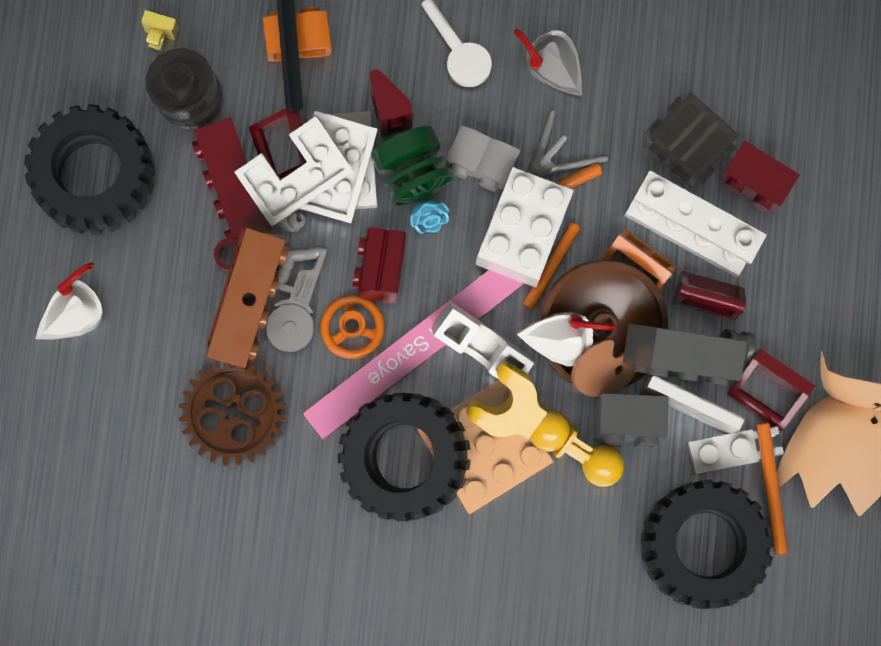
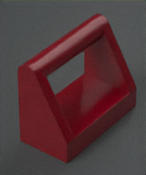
(390, 105)
(278, 119)
(709, 296)
(783, 377)

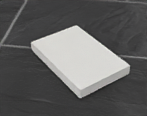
(693, 405)

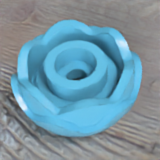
(429, 215)

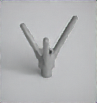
(543, 165)

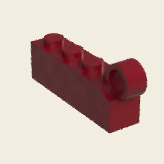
(223, 156)

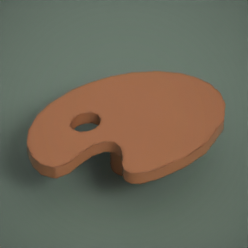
(595, 370)

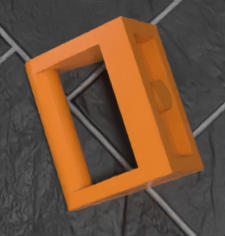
(643, 256)

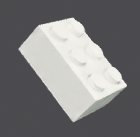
(524, 227)

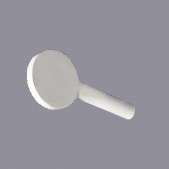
(468, 62)

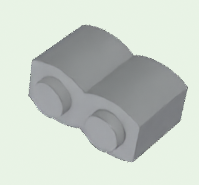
(482, 158)

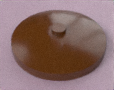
(606, 294)

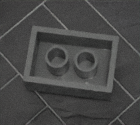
(684, 354)

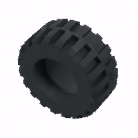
(66, 136)
(361, 465)
(751, 544)

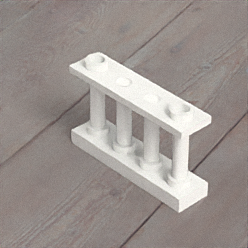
(695, 224)

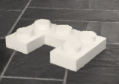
(356, 145)
(282, 197)

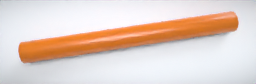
(772, 488)

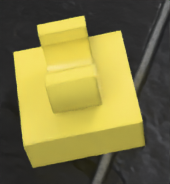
(158, 29)

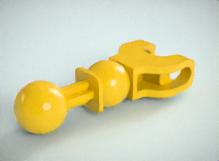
(546, 428)

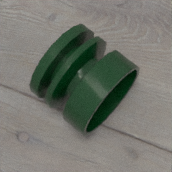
(410, 160)

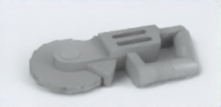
(291, 323)

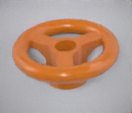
(333, 342)

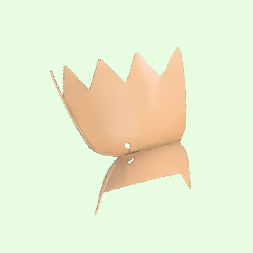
(838, 442)

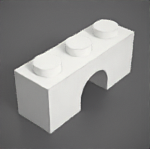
(478, 340)

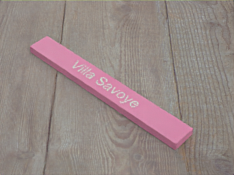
(403, 356)

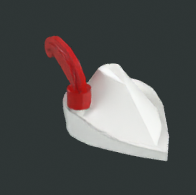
(71, 310)
(562, 336)

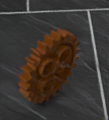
(220, 440)

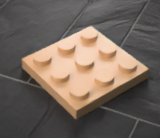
(495, 461)

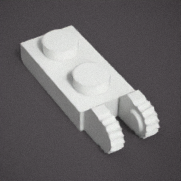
(727, 451)

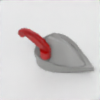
(553, 60)

